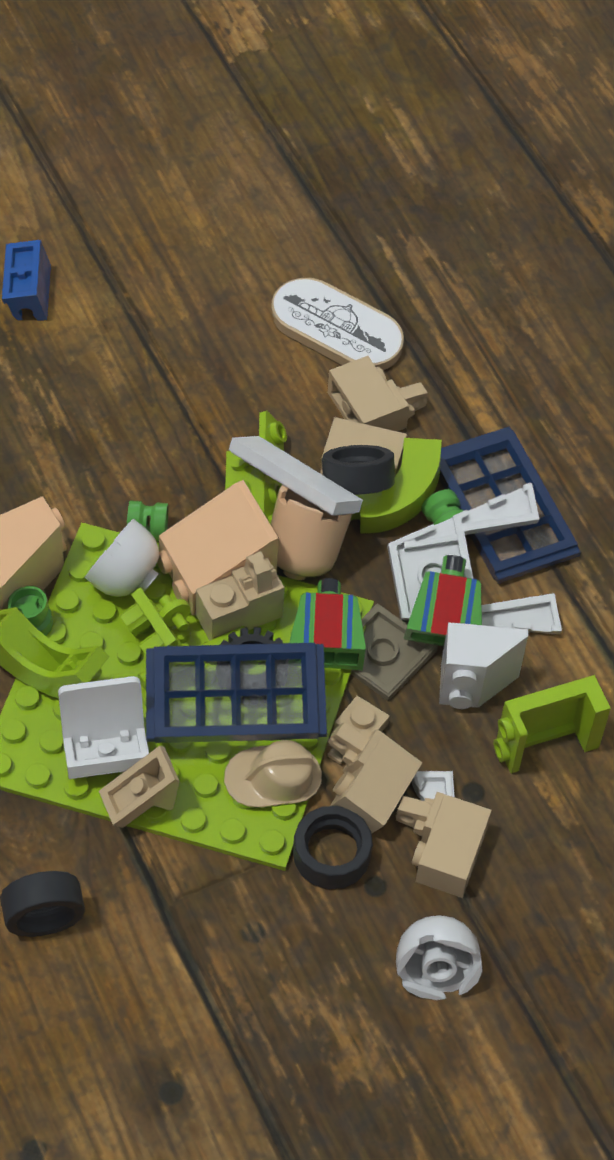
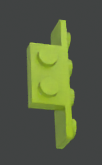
(260, 485)

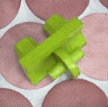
(145, 613)

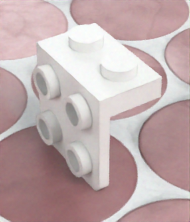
(102, 726)

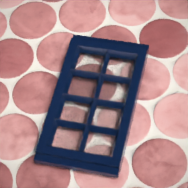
(497, 466)
(235, 692)

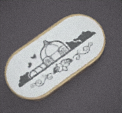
(336, 323)

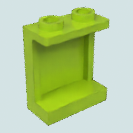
(550, 714)

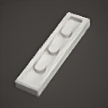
(295, 475)

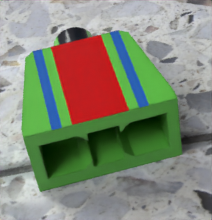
(444, 599)
(334, 622)

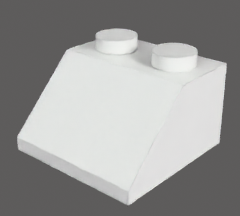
(479, 662)

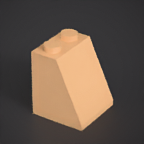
(215, 542)
(30, 547)

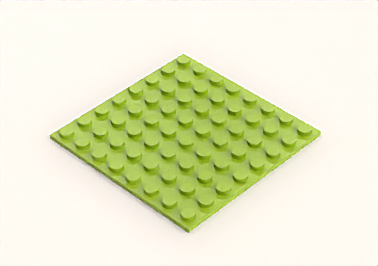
(203, 809)

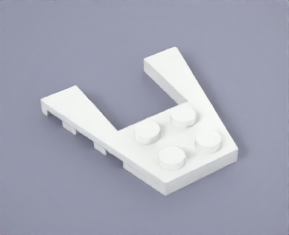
(425, 549)

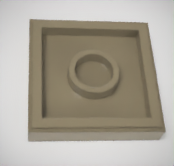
(389, 657)

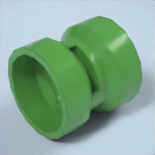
(441, 506)
(141, 514)
(34, 606)

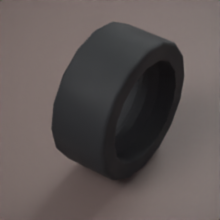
(360, 468)
(332, 818)
(42, 903)

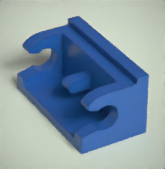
(26, 279)

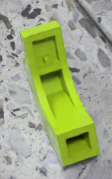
(412, 486)
(40, 660)

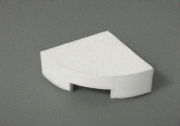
(429, 782)

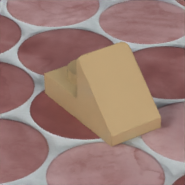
(140, 787)

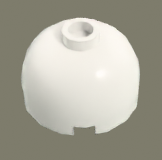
(126, 562)
(438, 957)

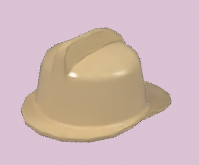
(273, 775)

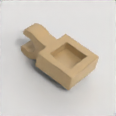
(360, 716)

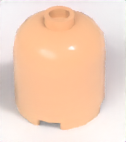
(306, 535)

